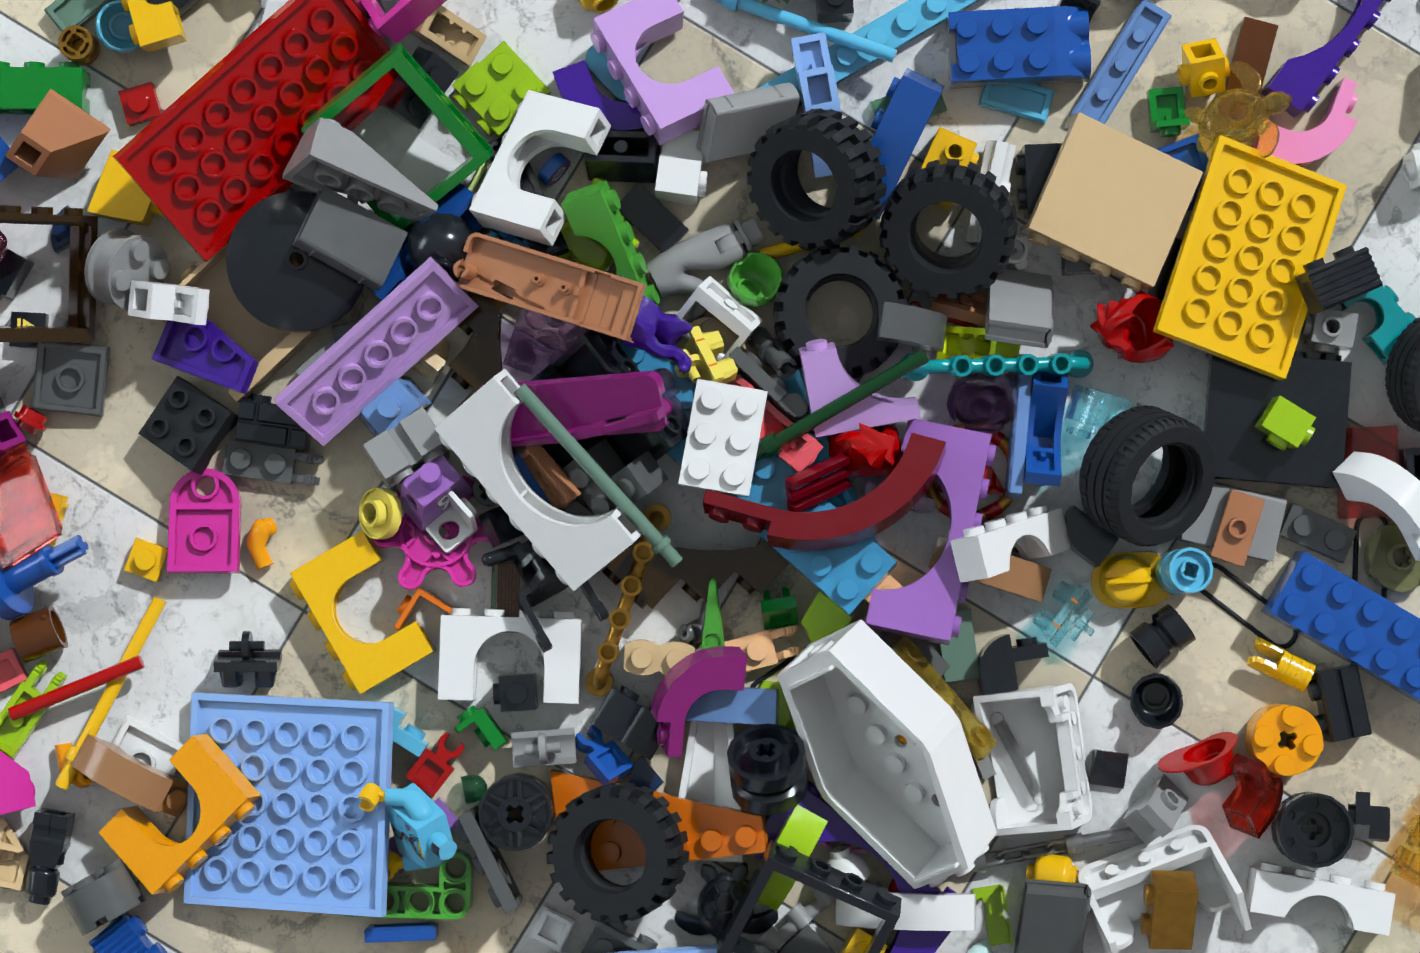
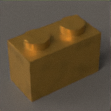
(1170, 909)

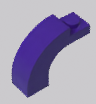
(577, 86)

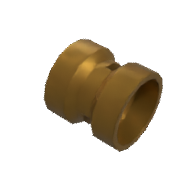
(85, 48)

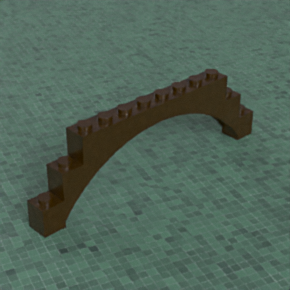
(755, 565)

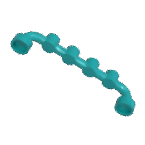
(1075, 363)

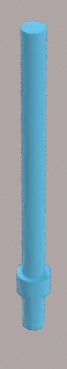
(812, 27)

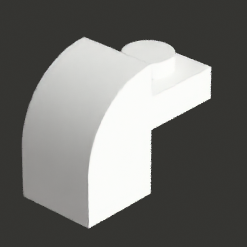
(168, 302)

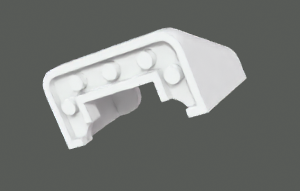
(1051, 738)

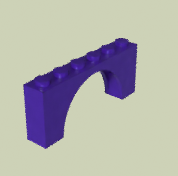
(839, 830)

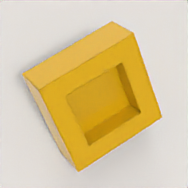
(147, 559)

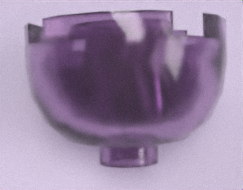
(983, 401)

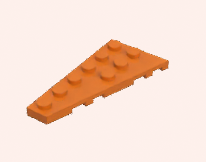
(709, 828)

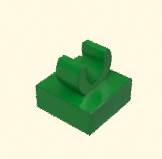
(779, 611)

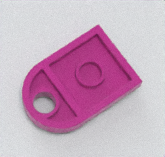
(204, 529)

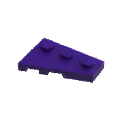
(206, 354)

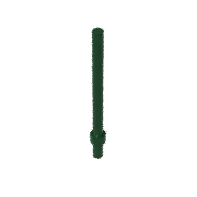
(772, 443)

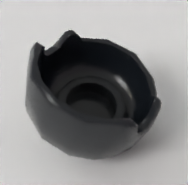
(1156, 700)

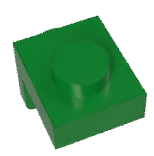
(1167, 111)

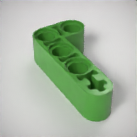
(436, 892)

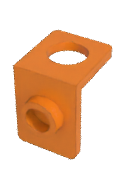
(409, 604)

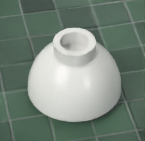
(848, 862)

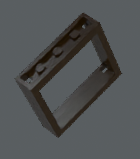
(81, 303)

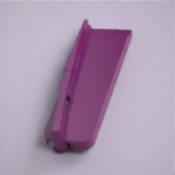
(590, 401)

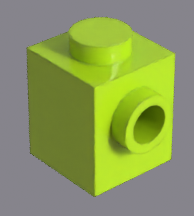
(1286, 424)

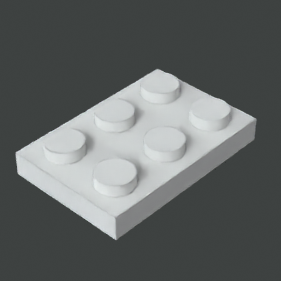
(723, 438)

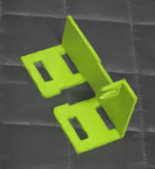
(994, 919)

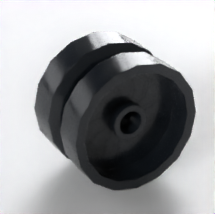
(767, 769)

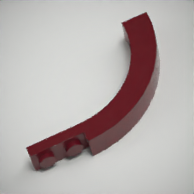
(846, 523)

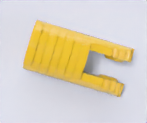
(1287, 666)

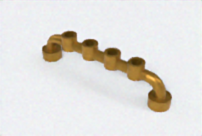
(600, 679)

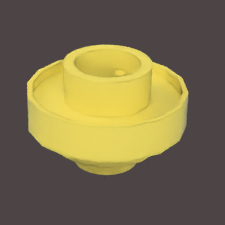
(380, 513)

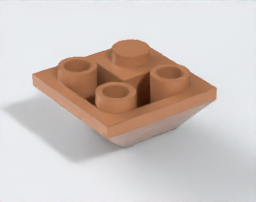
(57, 139)

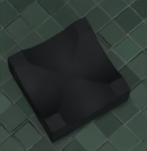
(188, 425)

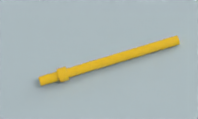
(111, 690)

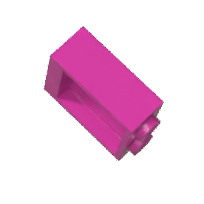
(400, 19)

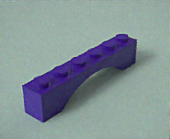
(1306, 73)

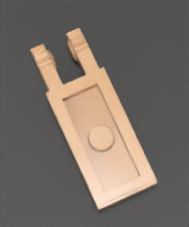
(761, 650)

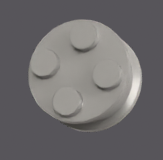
(117, 260)

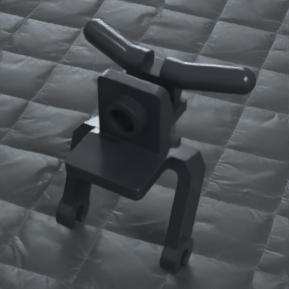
(540, 584)

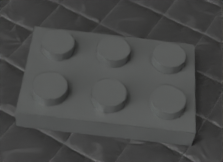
(489, 862)

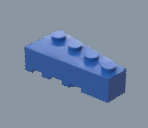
(903, 124)

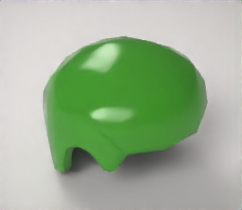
(755, 279)

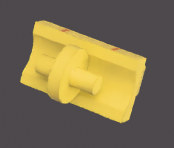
(704, 366)

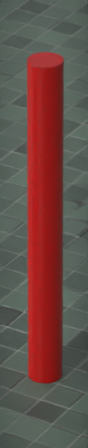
(76, 688)

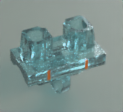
(1074, 603)

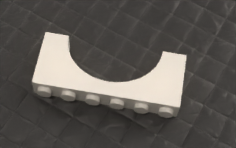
(570, 542)

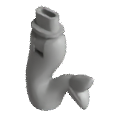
(704, 251)

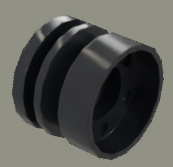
(516, 790)
(1325, 845)

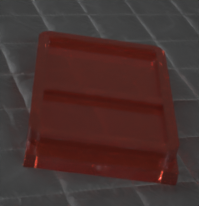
(26, 508)

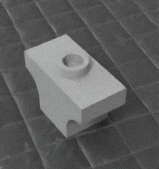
(1156, 810)

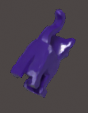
(659, 334)

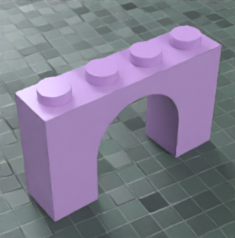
(664, 108)

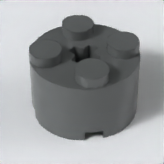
(102, 896)

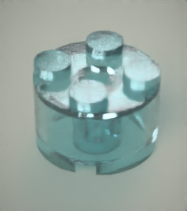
(1092, 410)

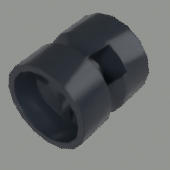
(1162, 636)

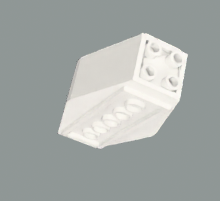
(848, 707)

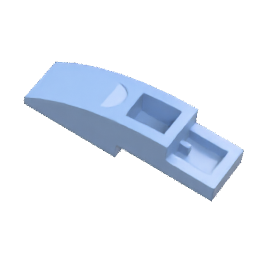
(815, 82)

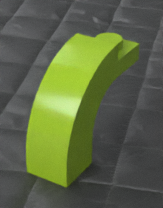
(802, 832)

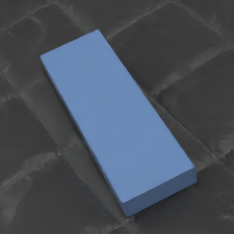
(736, 706)

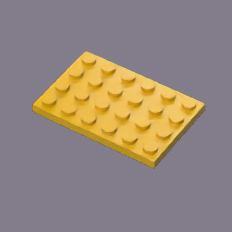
(1241, 255)

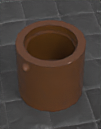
(38, 634)

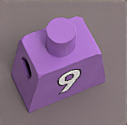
(429, 491)

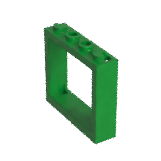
(437, 102)

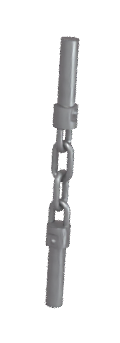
(1073, 844)

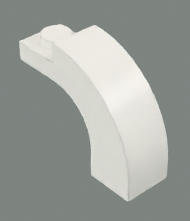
(1387, 487)

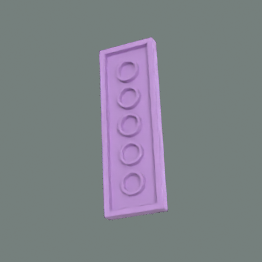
(376, 351)

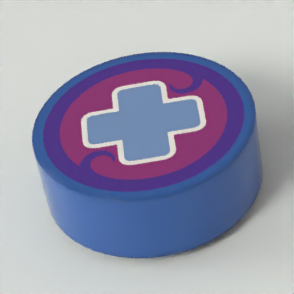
(554, 169)

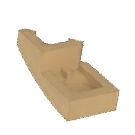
(13, 859)

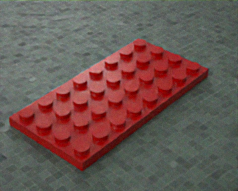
(243, 120)

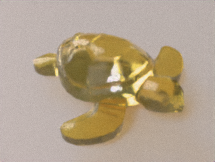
(1241, 113)

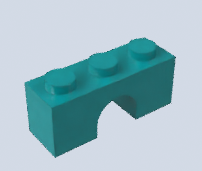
(1389, 320)

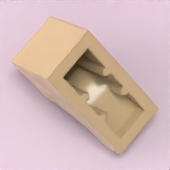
(450, 35)

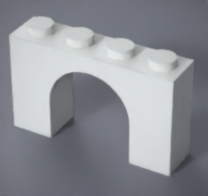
(538, 125)
(465, 635)

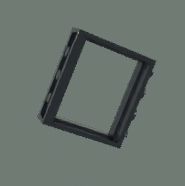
(820, 876)

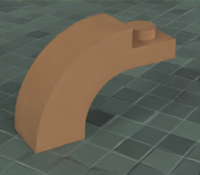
(1022, 579)
(131, 778)

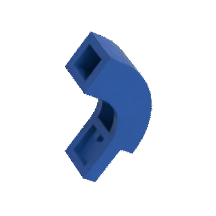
(1045, 428)

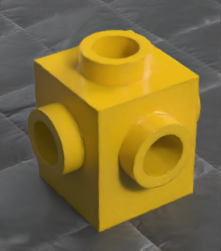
(1203, 68)

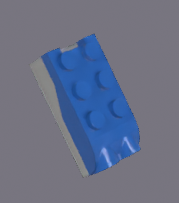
(1018, 46)

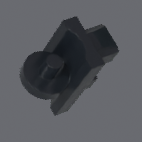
(248, 657)

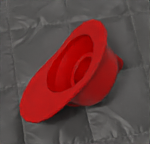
(1204, 761)

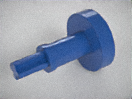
(17, 583)

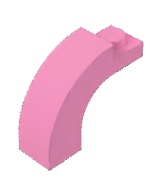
(1335, 127)

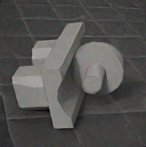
(543, 747)

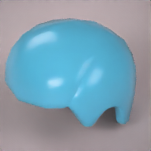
(113, 28)

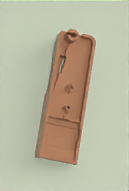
(550, 285)

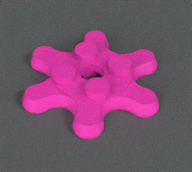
(426, 555)

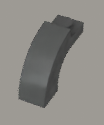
(912, 327)

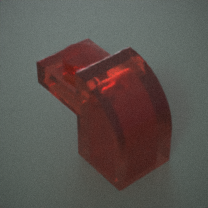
(1255, 798)

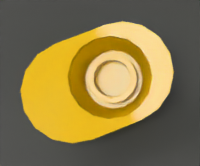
(1128, 581)

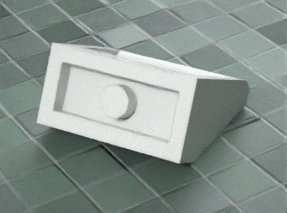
(726, 309)

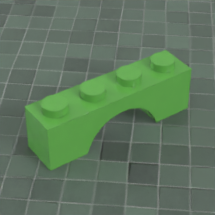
(596, 215)

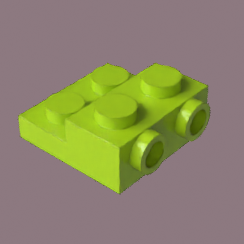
(496, 89)

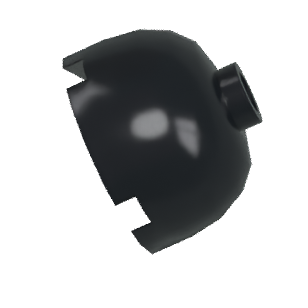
(441, 238)

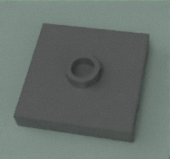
(71, 378)

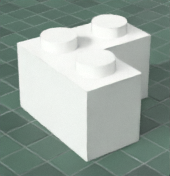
(680, 171)

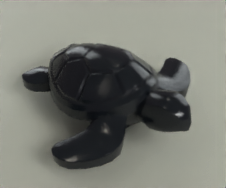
(718, 902)

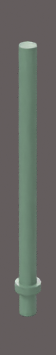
(659, 543)

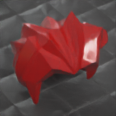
(1129, 328)
(870, 449)

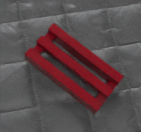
(818, 488)

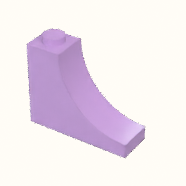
(828, 380)

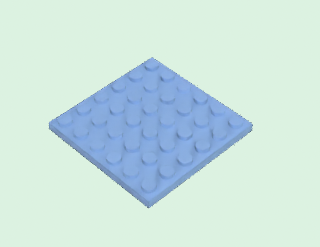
(307, 835)

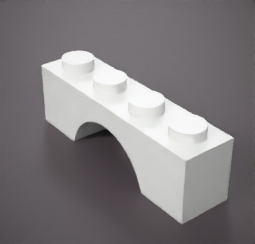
(988, 550)
(1276, 892)

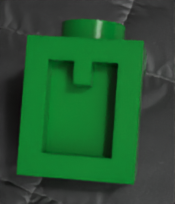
(487, 731)

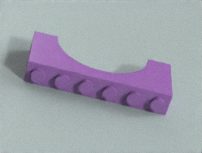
(930, 604)

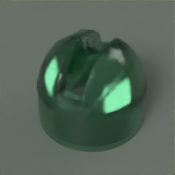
(473, 788)

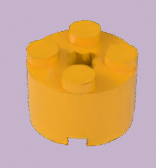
(1304, 738)

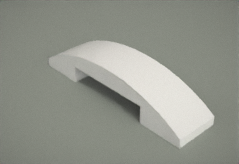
(918, 913)

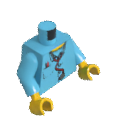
(417, 825)

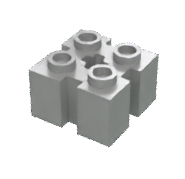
(405, 449)

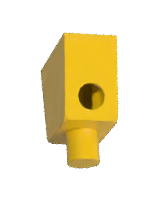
(120, 197)

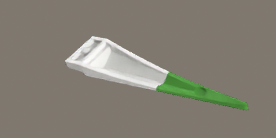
(706, 761)

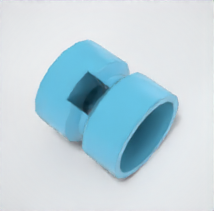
(1184, 571)

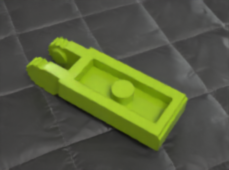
(16, 733)

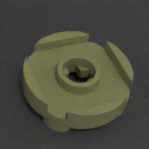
(1381, 564)

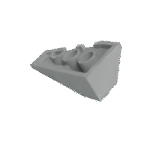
(347, 165)

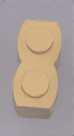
(649, 657)

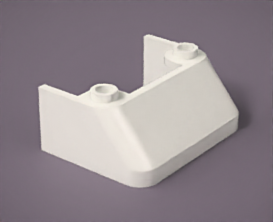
(1120, 880)

